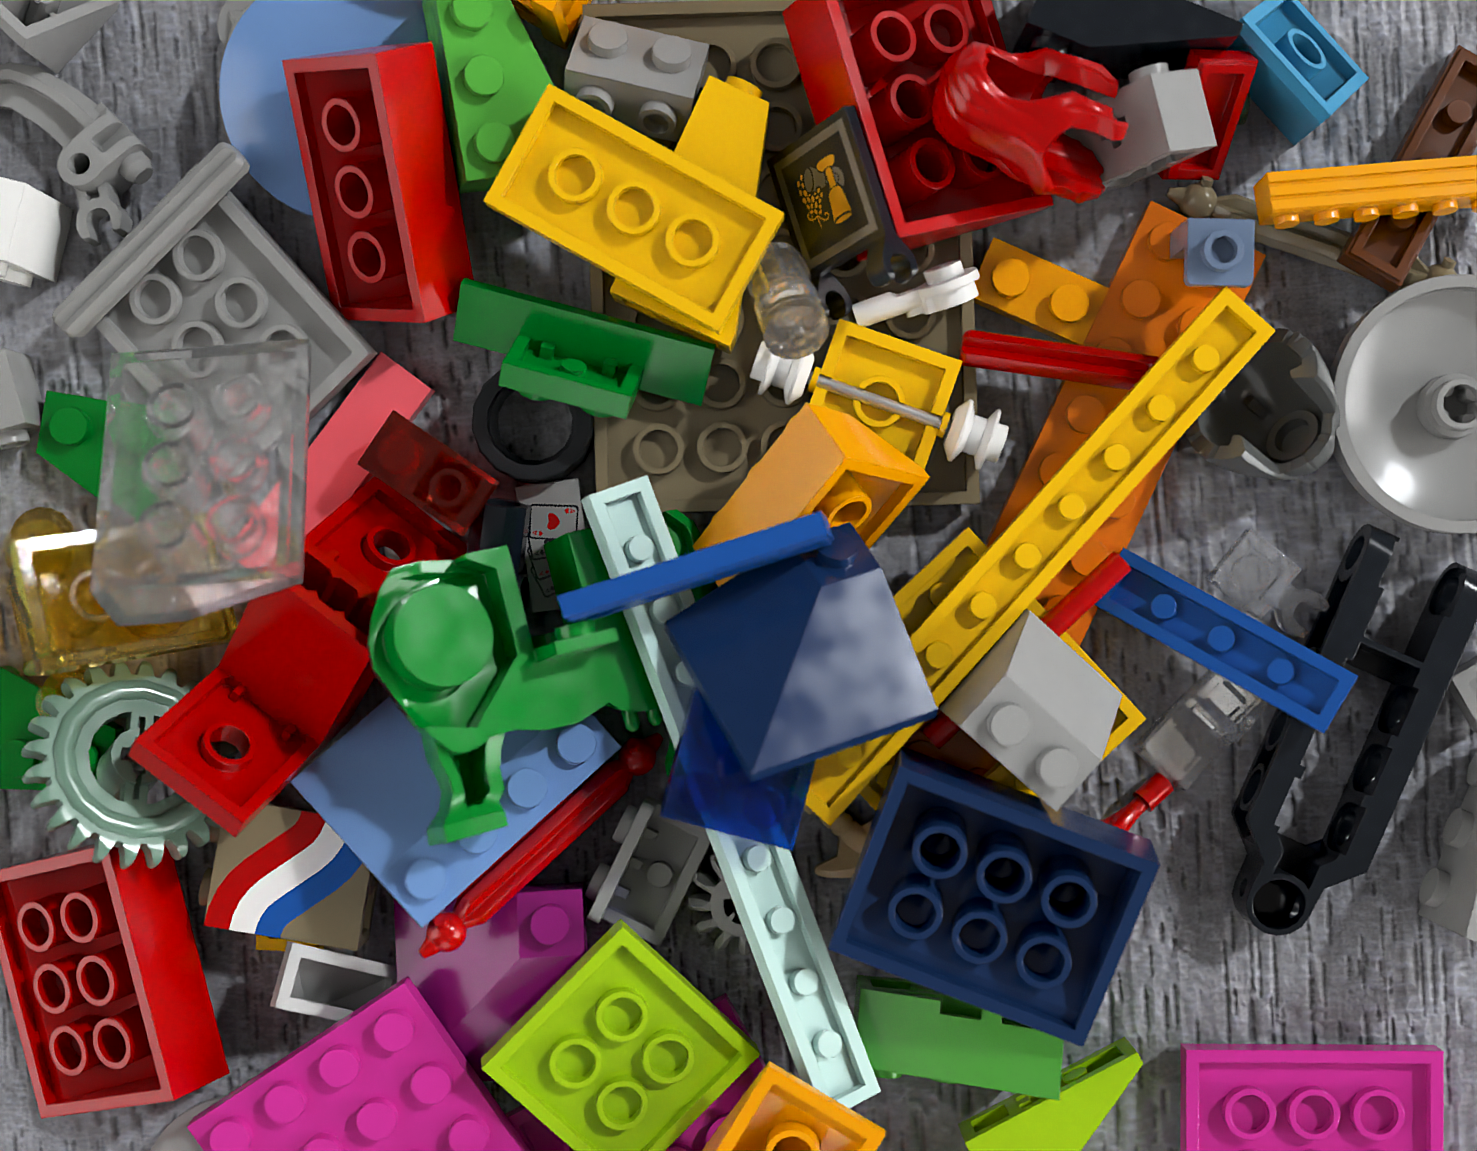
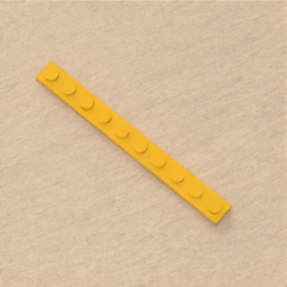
(1058, 524)

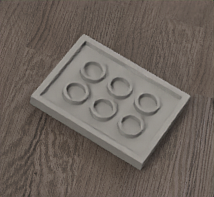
(236, 287)

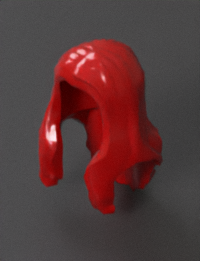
(996, 111)

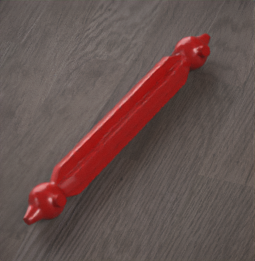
(540, 846)

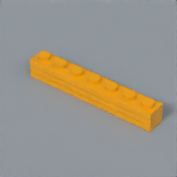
(1367, 191)

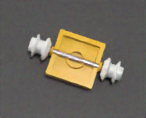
(891, 390)

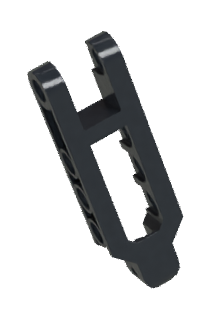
(1285, 877)

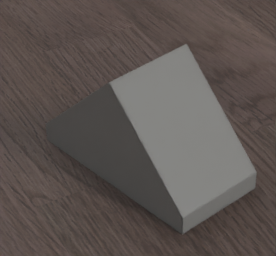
(54, 28)

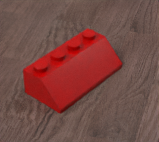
(381, 181)

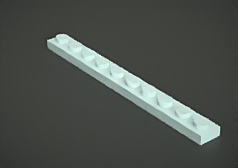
(758, 875)

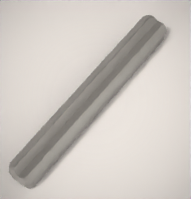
(151, 240)

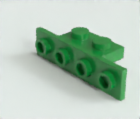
(579, 353)

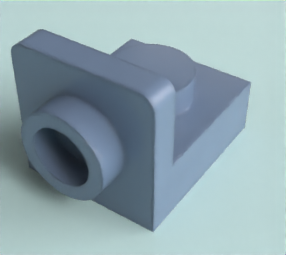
(1215, 251)

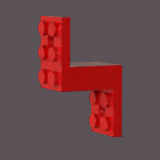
(291, 663)

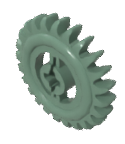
(117, 807)

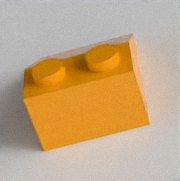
(792, 1116)

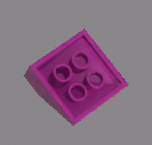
(499, 966)

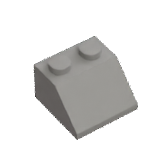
(1037, 709)

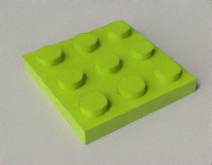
(620, 1050)

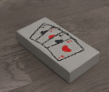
(553, 512)

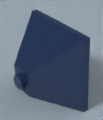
(803, 657)

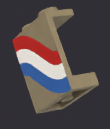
(289, 881)

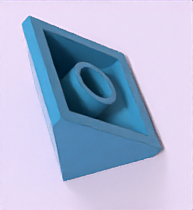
(1299, 68)

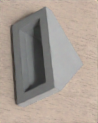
(328, 981)

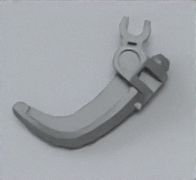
(99, 150)

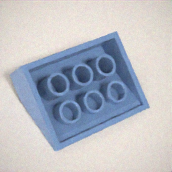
(384, 796)

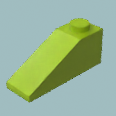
(1043, 1124)

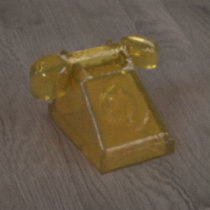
(64, 624)

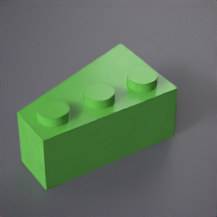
(486, 82)
(951, 1041)

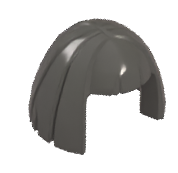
(1273, 415)

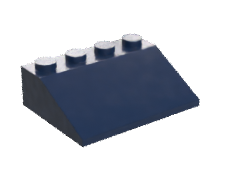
(994, 896)

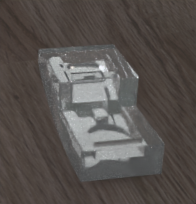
(1198, 728)

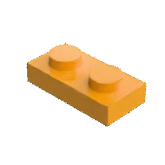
(1038, 293)

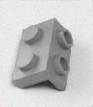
(636, 76)
(648, 872)

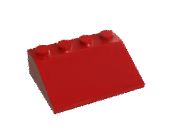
(887, 66)
(105, 982)

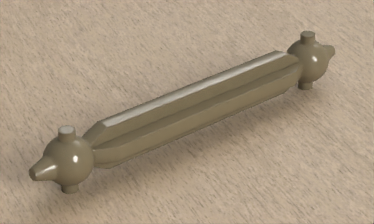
(1305, 240)

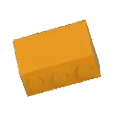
(822, 465)

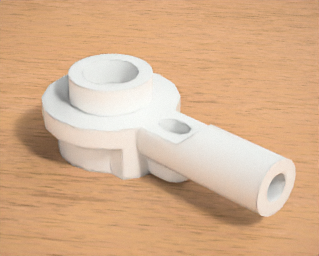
(944, 288)

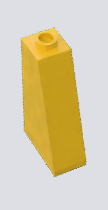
(728, 140)

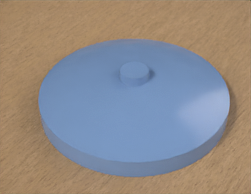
(254, 83)

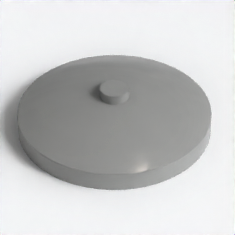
(1412, 405)

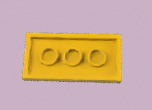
(634, 209)

